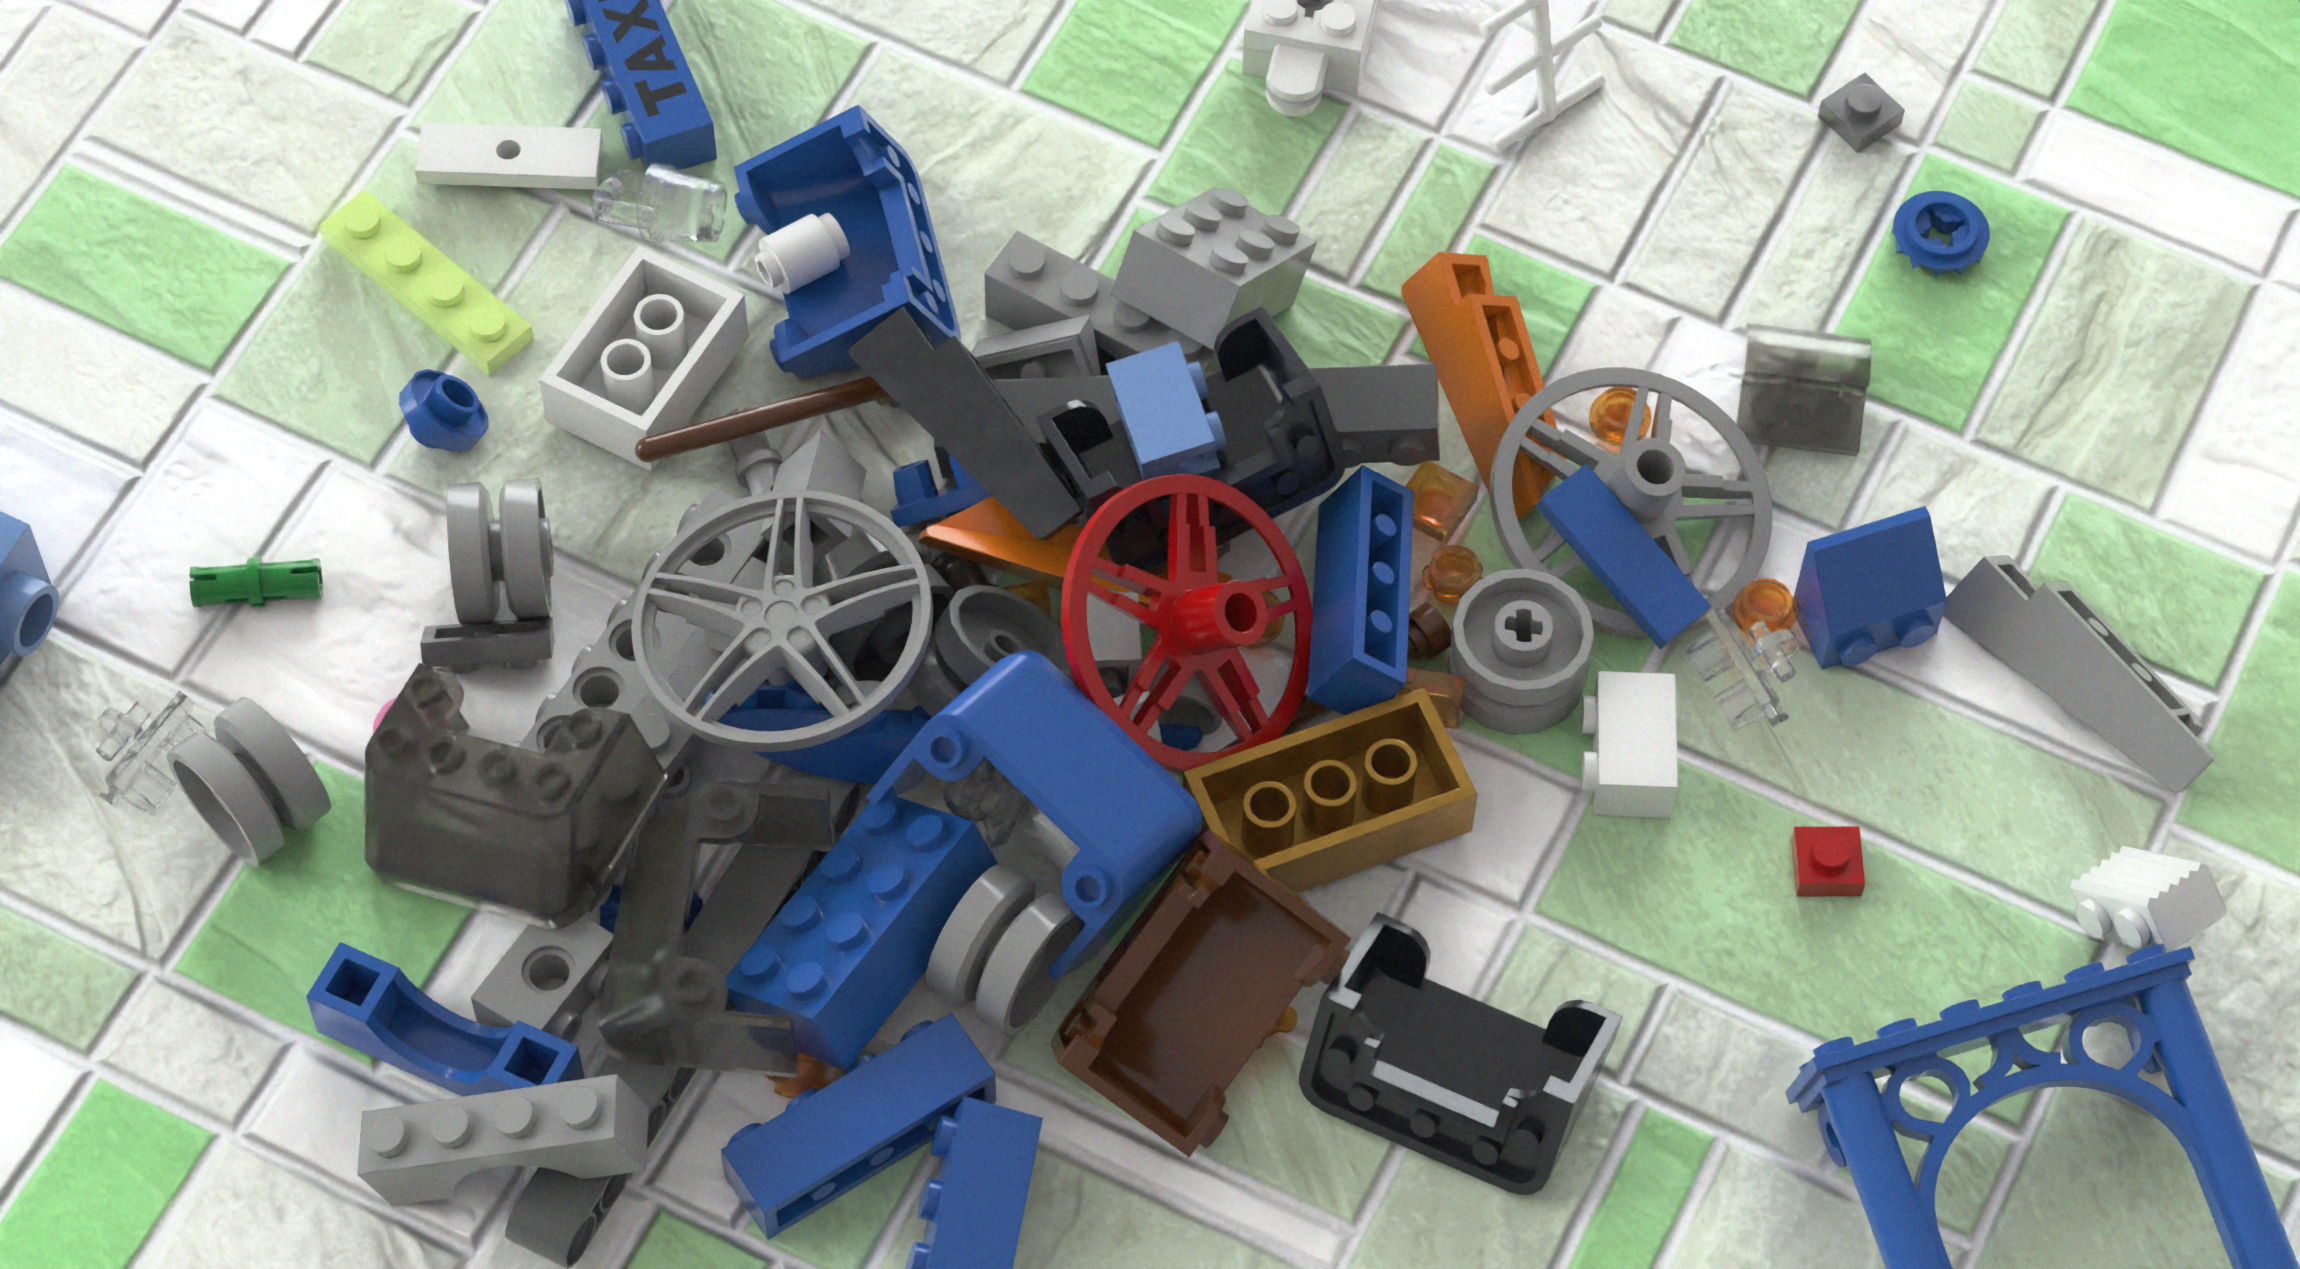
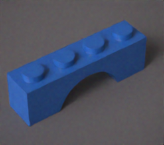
(389, 1018)

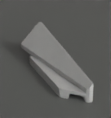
(2081, 665)

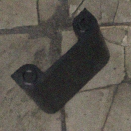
(1274, 429)
(1449, 1068)

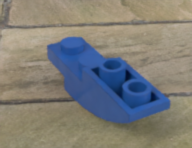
(854, 757)

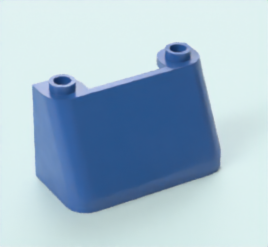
(879, 202)

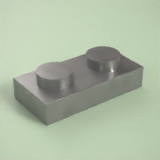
(513, 642)

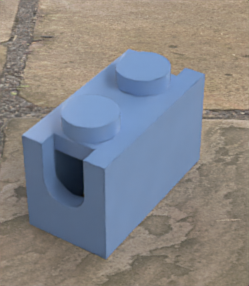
(1164, 413)

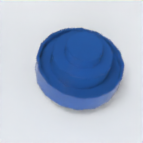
(443, 411)

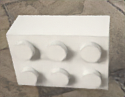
(644, 355)

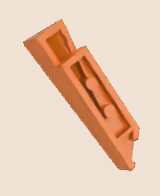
(1480, 361)
(998, 540)

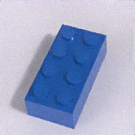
(861, 927)

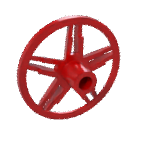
(1193, 616)

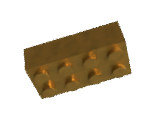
(1340, 793)

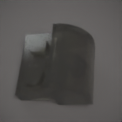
(1803, 389)

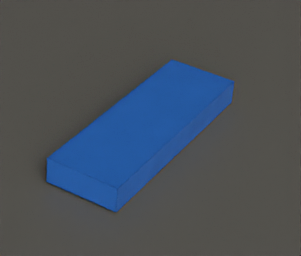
(1623, 556)

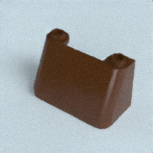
(1196, 991)

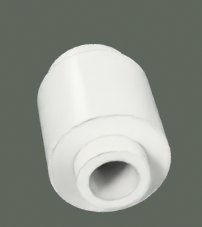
(801, 252)

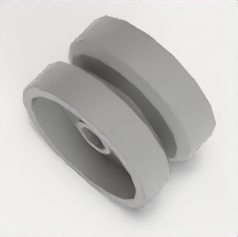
(505, 550)
(1522, 649)
(249, 781)
(1001, 948)

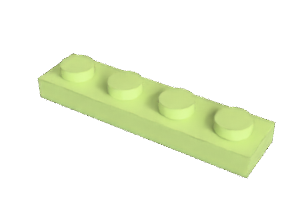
(427, 282)

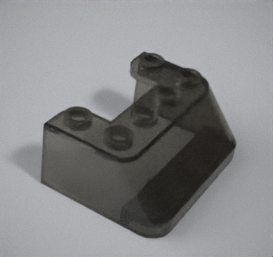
(496, 820)

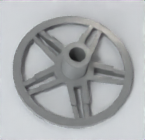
(1644, 477)
(784, 624)

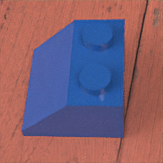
(1871, 589)

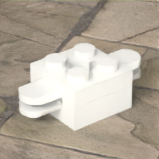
(1307, 48)

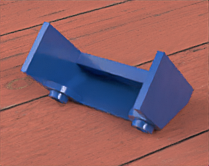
(1077, 772)

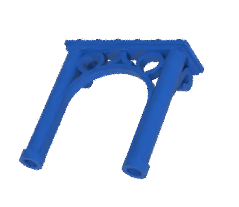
(2165, 1036)

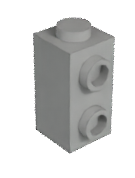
(823, 468)

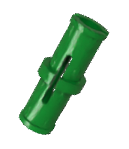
(256, 582)

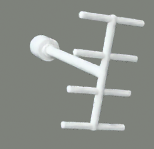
(1534, 18)

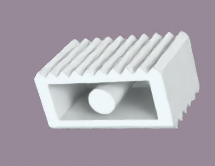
(2147, 899)

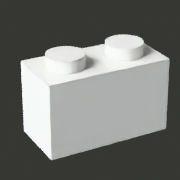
(1632, 744)

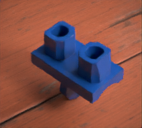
(921, 500)

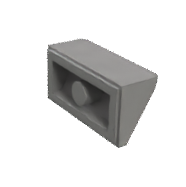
(1041, 351)

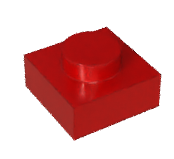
(1827, 861)

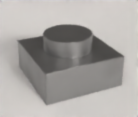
(1861, 112)

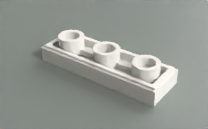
(509, 156)

